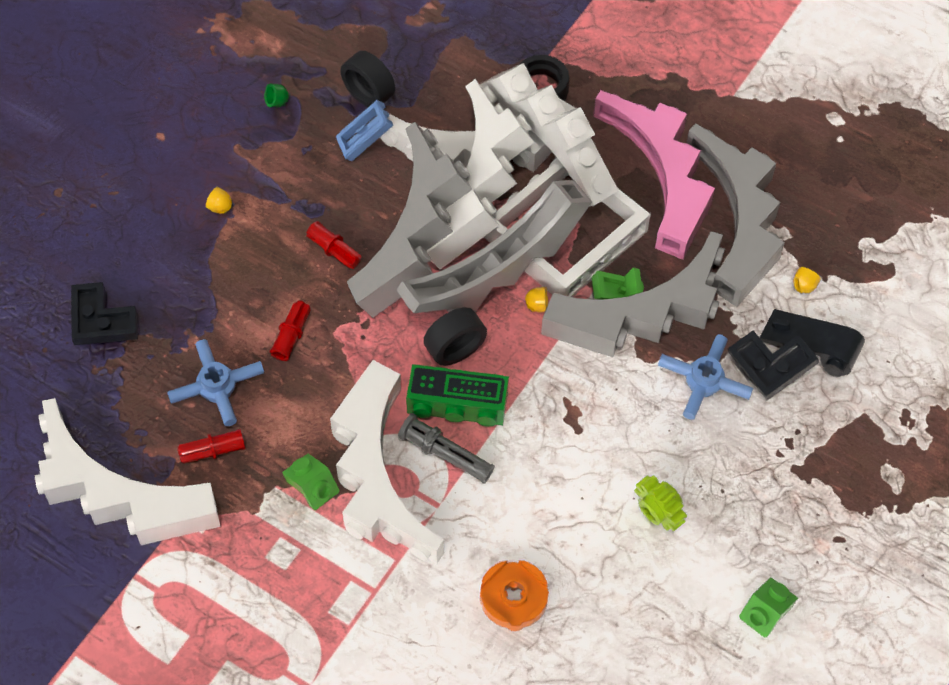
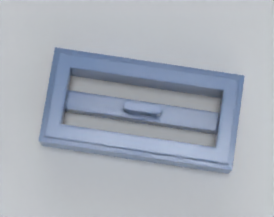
(366, 134)

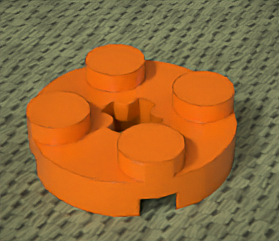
(514, 575)

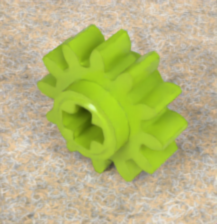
(660, 503)

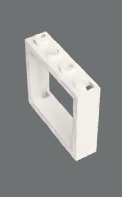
(598, 258)

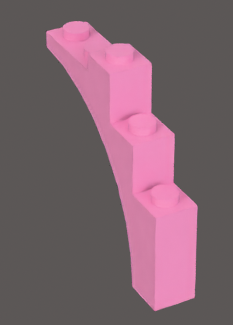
(675, 163)

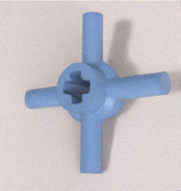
(712, 382)
(219, 391)

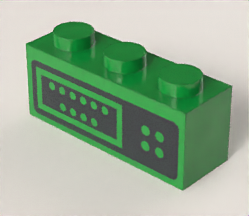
(457, 395)

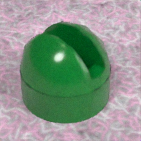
(276, 95)

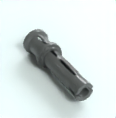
(432, 441)

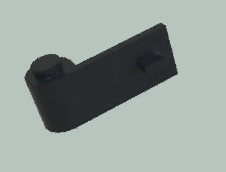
(833, 342)

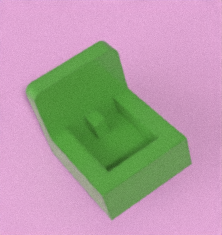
(616, 286)
(312, 480)
(767, 606)

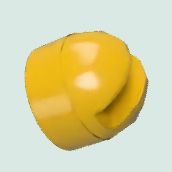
(219, 201)
(806, 280)
(537, 299)

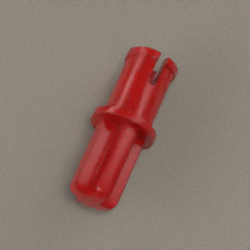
(333, 245)
(290, 331)
(211, 446)

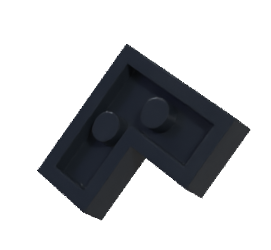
(94, 323)
(770, 370)

